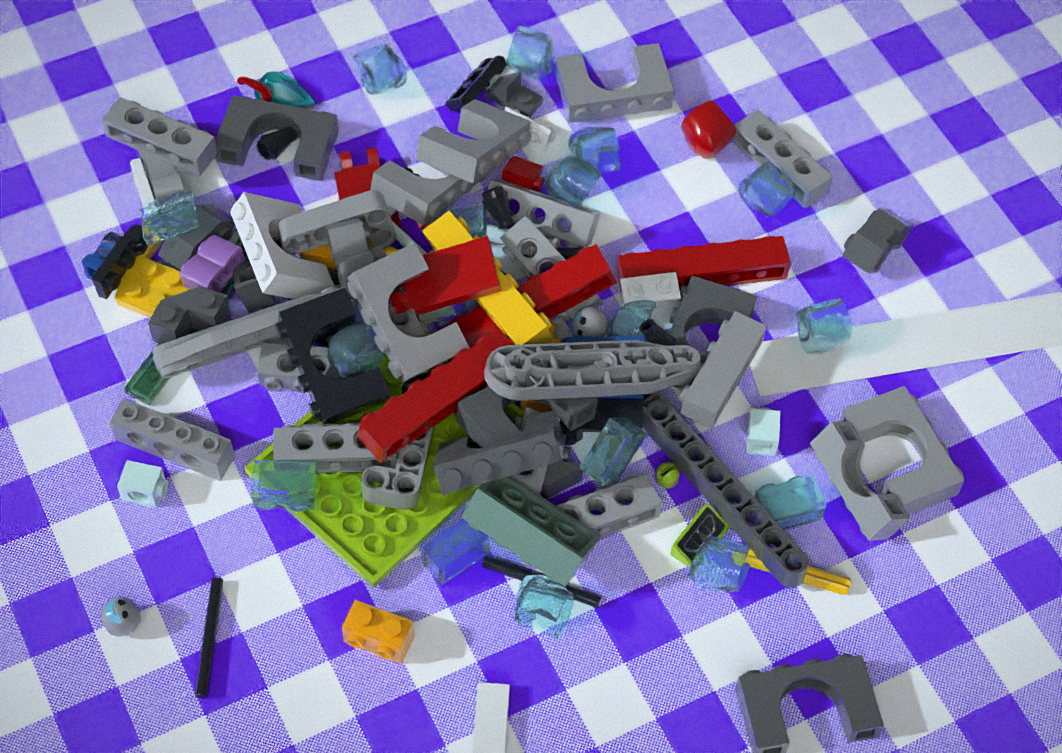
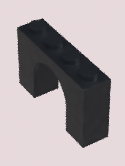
(330, 397)

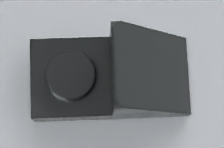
(510, 93)
(561, 475)

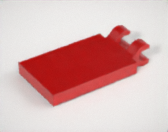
(358, 179)
(452, 278)

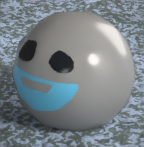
(589, 322)
(120, 616)

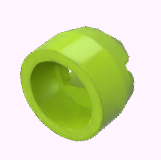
(670, 479)

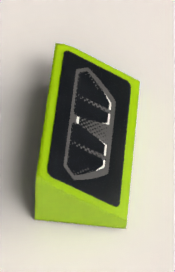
(704, 525)

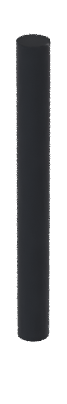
(520, 573)
(209, 638)

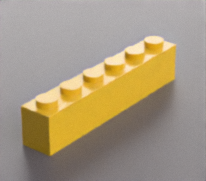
(507, 308)

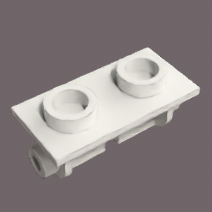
(539, 133)
(651, 287)

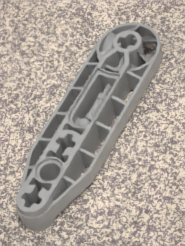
(226, 338)
(588, 369)

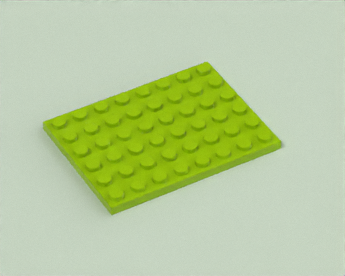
(374, 536)

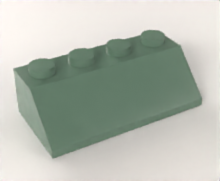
(531, 528)

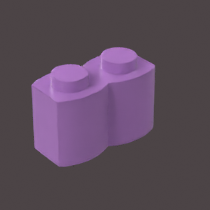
(212, 264)

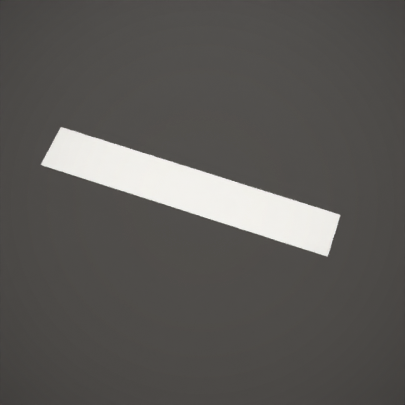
(913, 344)

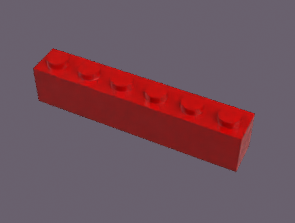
(720, 263)
(551, 291)
(428, 400)

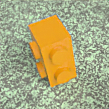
(378, 631)

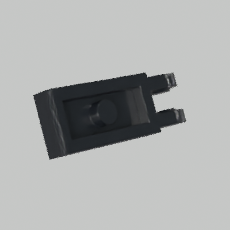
(476, 82)
(120, 258)

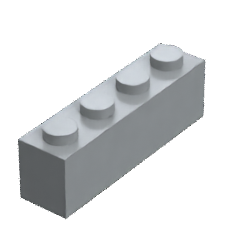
(722, 369)

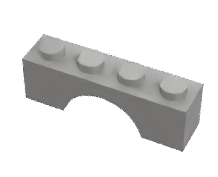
(840, 452)

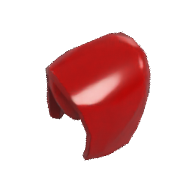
(707, 130)

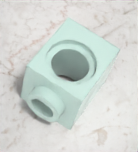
(763, 431)
(142, 484)

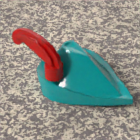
(278, 88)

